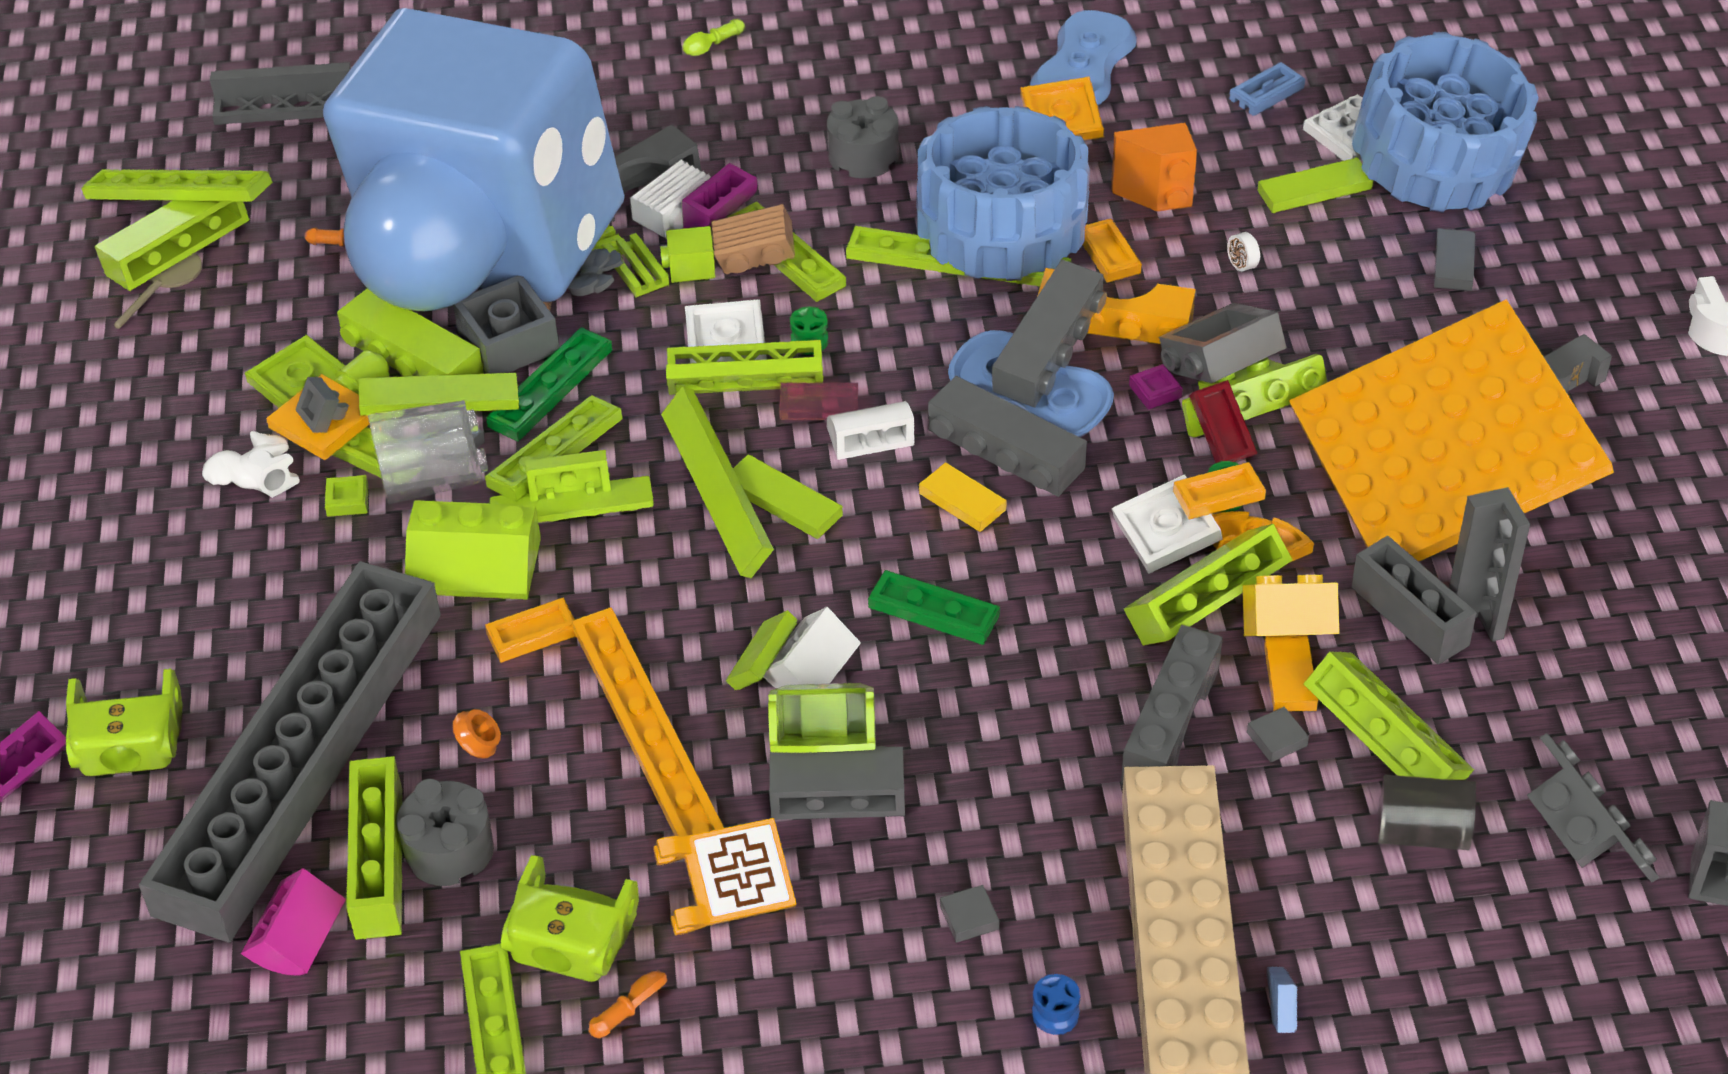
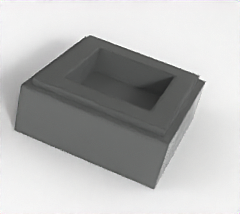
(1277, 734)
(969, 913)

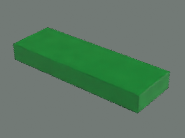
(934, 607)

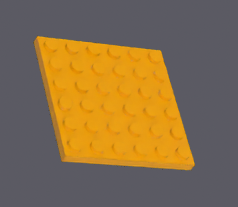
(1448, 423)

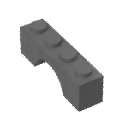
(654, 156)
(1168, 709)

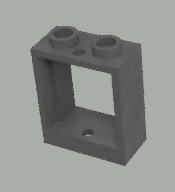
(1222, 342)

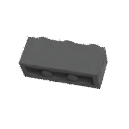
(1413, 600)
(837, 784)

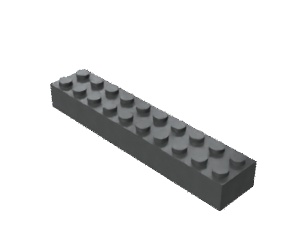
(290, 753)

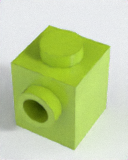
(689, 254)

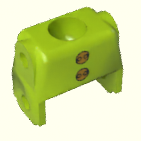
(822, 718)
(124, 731)
(567, 926)

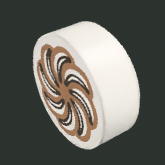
(1243, 251)

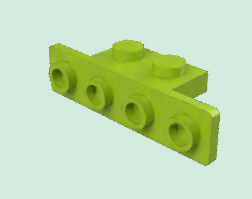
(1264, 387)
(579, 487)

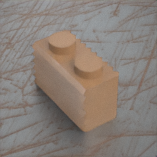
(753, 239)

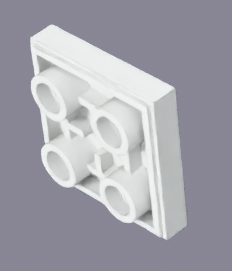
(1335, 127)

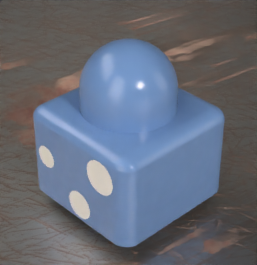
(470, 160)

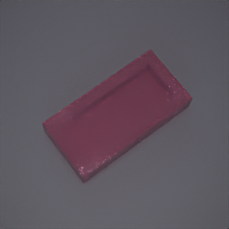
(816, 400)

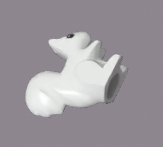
(259, 469)

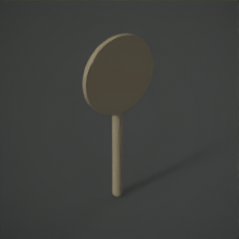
(175, 276)

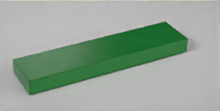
(551, 383)

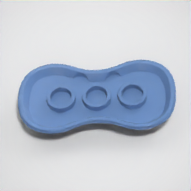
(1087, 47)
(1075, 402)

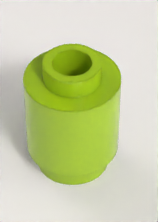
(363, 366)

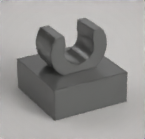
(319, 405)

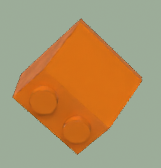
(1155, 166)

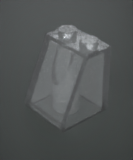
(427, 450)

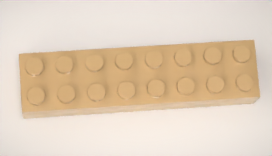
(1182, 922)

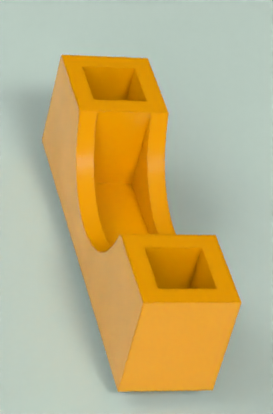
(1144, 316)

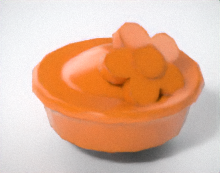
(477, 733)

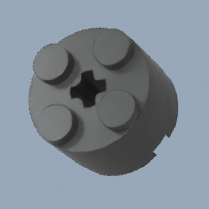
(863, 137)
(445, 831)

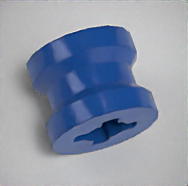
(1052, 992)

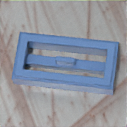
(1270, 91)

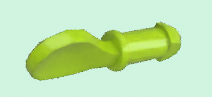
(700, 42)

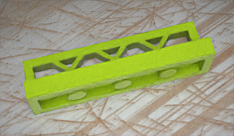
(746, 373)
(1383, 720)

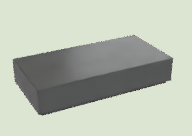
(1454, 259)

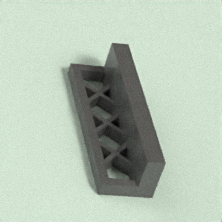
(275, 86)
(1490, 557)

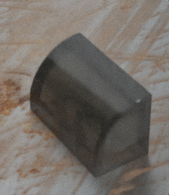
(1426, 812)

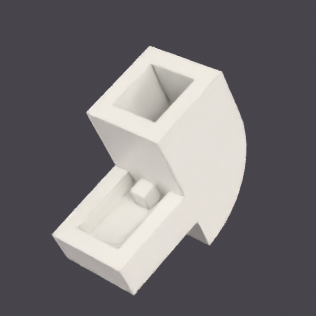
(1709, 317)

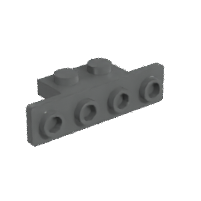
(1578, 816)

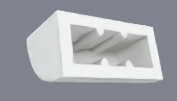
(871, 430)
(813, 651)

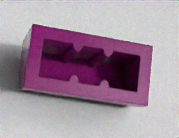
(718, 197)
(27, 752)

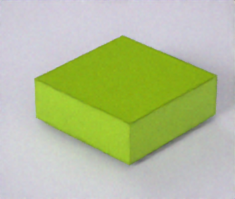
(346, 495)

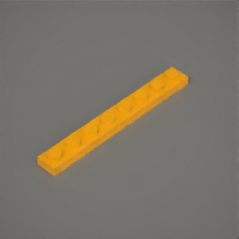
(646, 725)

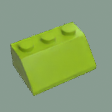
(473, 548)

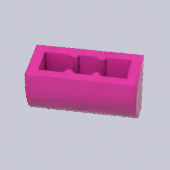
(294, 924)

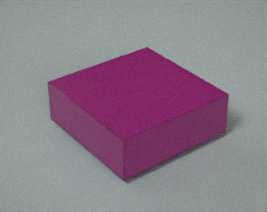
(1155, 386)

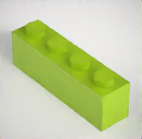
(166, 238)
(406, 339)
(1207, 584)
(374, 849)

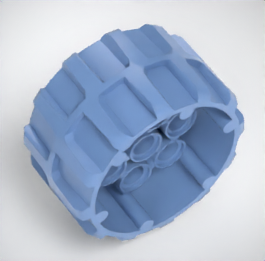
(1444, 121)
(1002, 192)

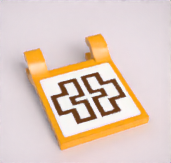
(731, 873)

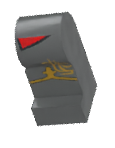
(1579, 362)

